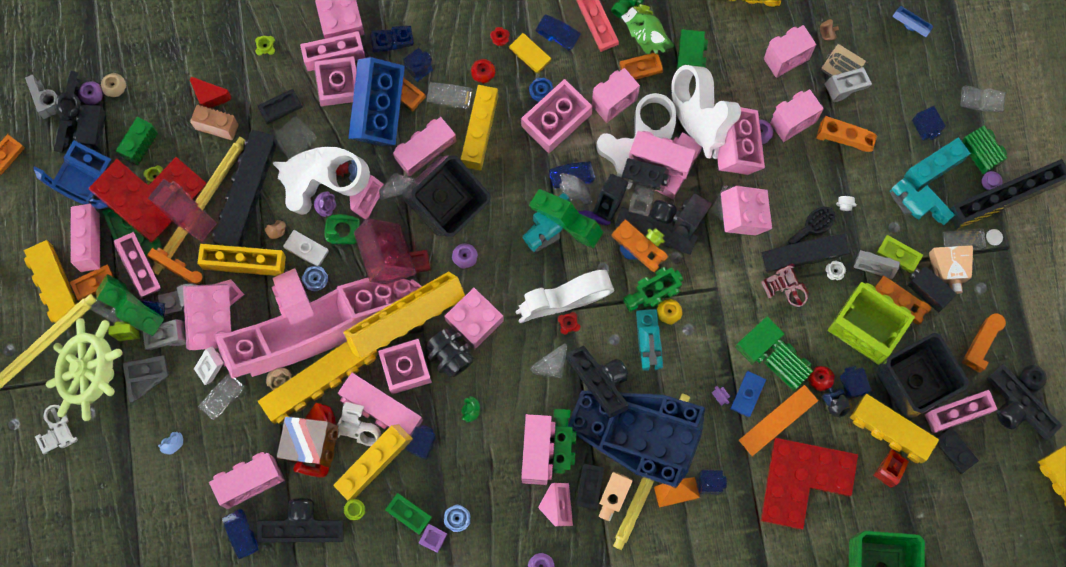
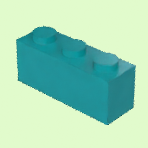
(937, 164)

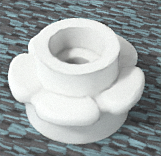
(846, 203)
(840, 270)

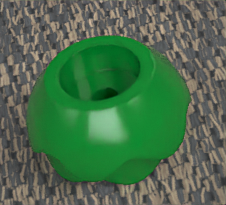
(470, 409)

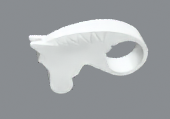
(697, 114)
(618, 150)
(314, 167)
(571, 295)

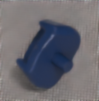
(834, 394)

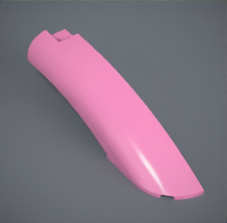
(280, 344)

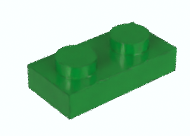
(408, 514)

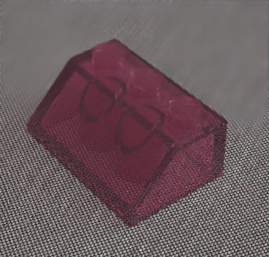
(384, 251)

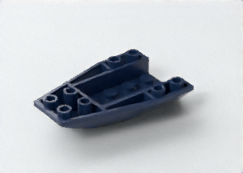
(649, 439)

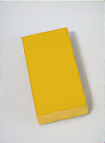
(530, 53)

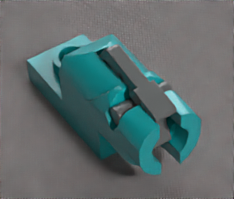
(920, 202)
(544, 233)
(649, 339)

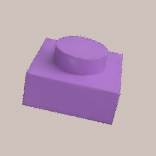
(432, 538)

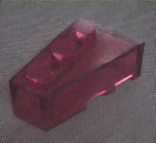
(182, 209)

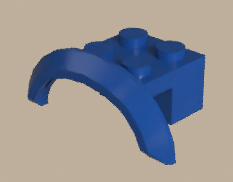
(78, 172)

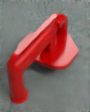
(321, 413)

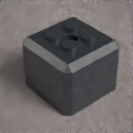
(463, 196)
(936, 368)

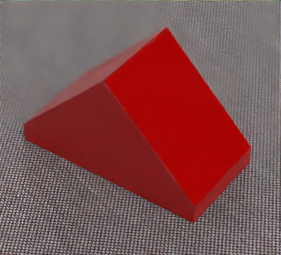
(209, 94)
(891, 469)

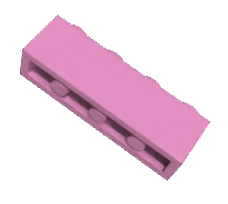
(378, 405)

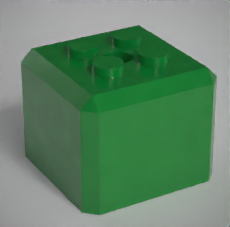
(891, 549)

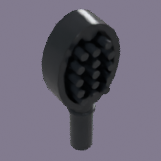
(816, 224)

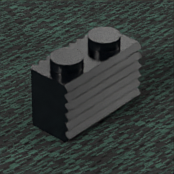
(610, 197)

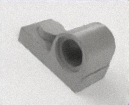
(844, 84)
(41, 97)
(174, 300)
(168, 333)

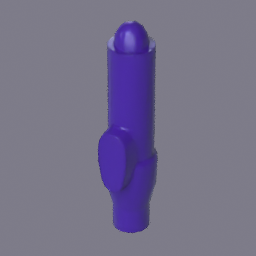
(590, 214)

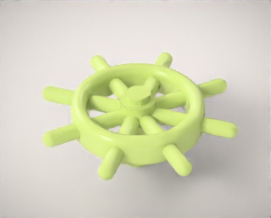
(84, 369)

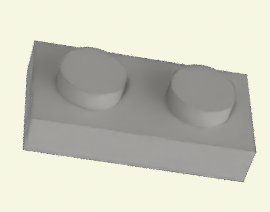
(876, 264)

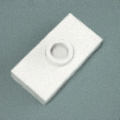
(306, 248)

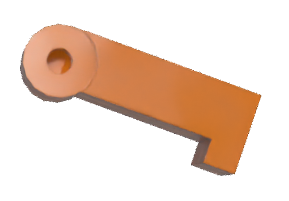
(846, 134)
(983, 341)

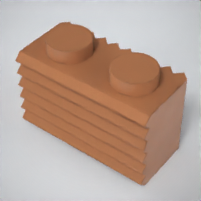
(214, 122)

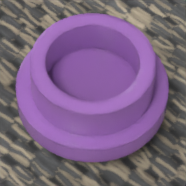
(991, 180)
(721, 395)

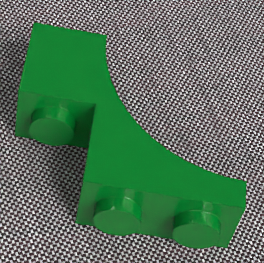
(566, 215)
(127, 306)

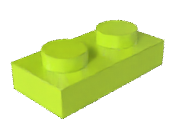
(900, 252)
(123, 331)

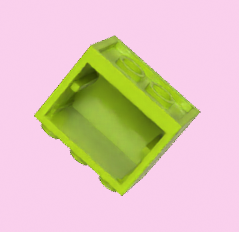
(871, 323)

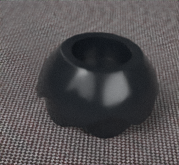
(1027, 377)
(840, 406)

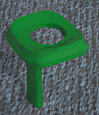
(333, 237)

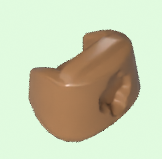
(827, 30)
(276, 230)

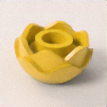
(665, 316)

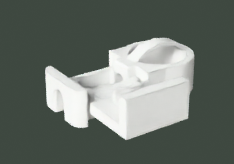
(351, 427)
(60, 434)

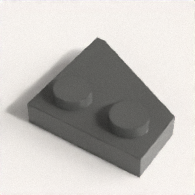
(144, 375)

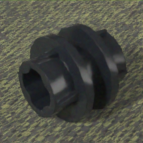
(451, 354)

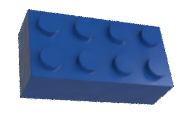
(376, 102)

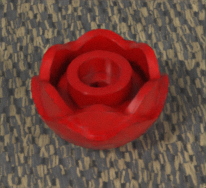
(487, 75)
(821, 384)

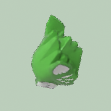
(649, 35)

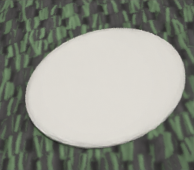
(994, 237)

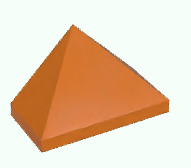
(685, 491)

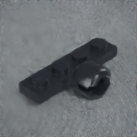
(67, 107)
(661, 219)
(601, 379)
(1021, 405)
(300, 526)

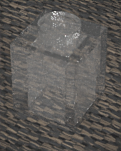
(641, 200)

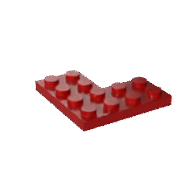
(129, 194)
(795, 471)

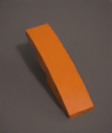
(778, 420)

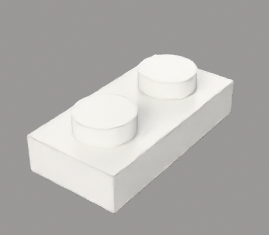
(208, 365)

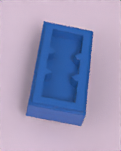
(912, 21)
(748, 394)

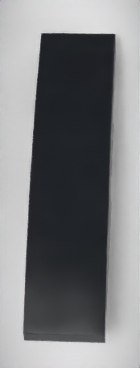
(806, 252)

